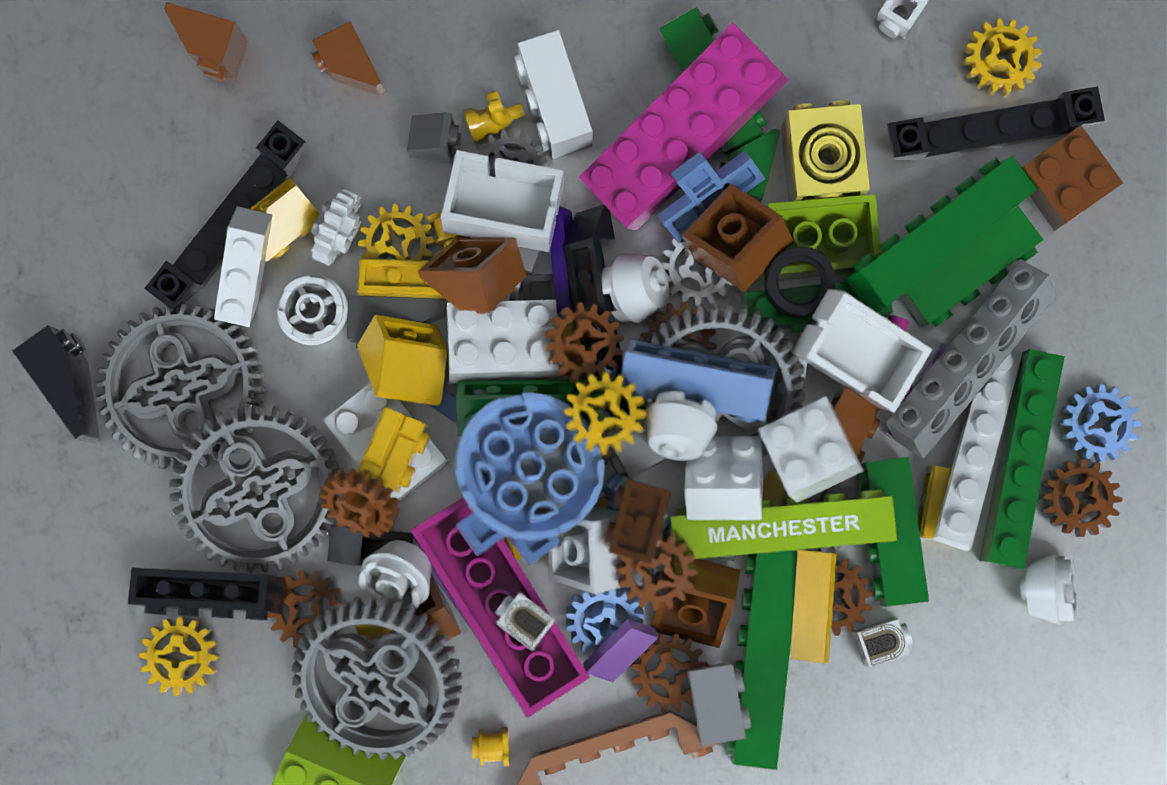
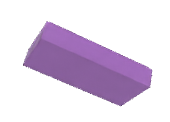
(620, 650)

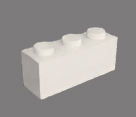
(243, 266)

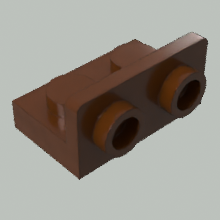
(638, 521)

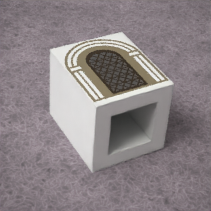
(524, 620)
(882, 641)

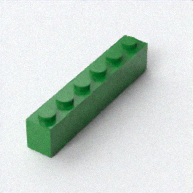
(941, 234)
(1022, 459)
(765, 656)

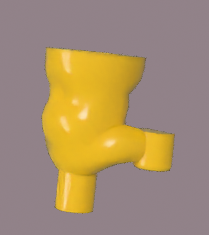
(492, 118)

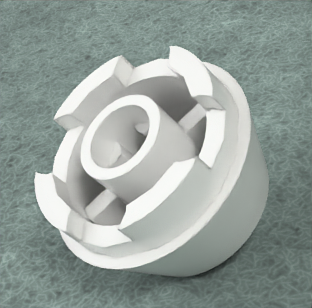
(635, 286)
(311, 309)
(679, 426)
(397, 572)
(1051, 589)

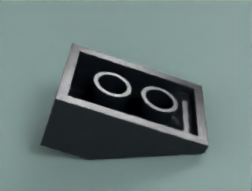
(63, 377)

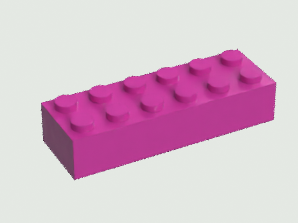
(688, 118)
(478, 590)

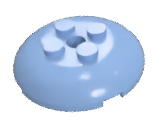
(493, 451)

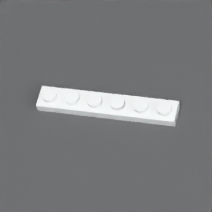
(976, 457)

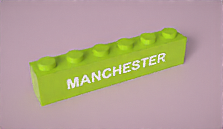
(792, 527)

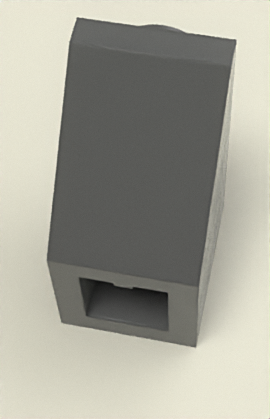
(433, 137)

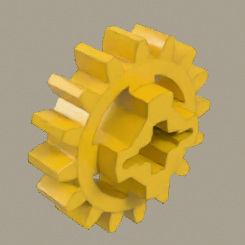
(1008, 69)
(411, 235)
(611, 398)
(179, 671)

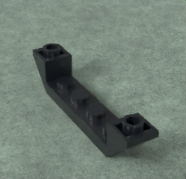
(996, 128)
(205, 253)
(585, 268)

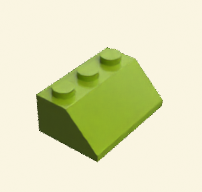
(837, 227)
(319, 762)

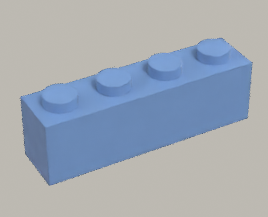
(726, 383)

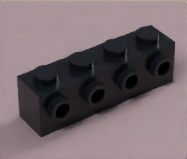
(206, 590)

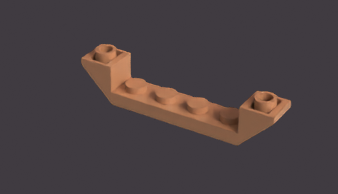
(620, 739)

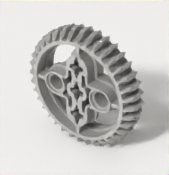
(759, 334)
(163, 390)
(239, 495)
(376, 678)

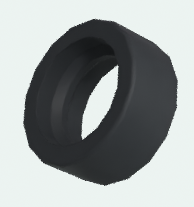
(791, 255)

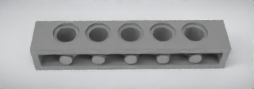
(971, 358)

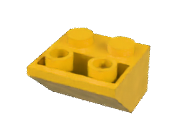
(404, 359)

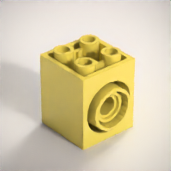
(827, 133)

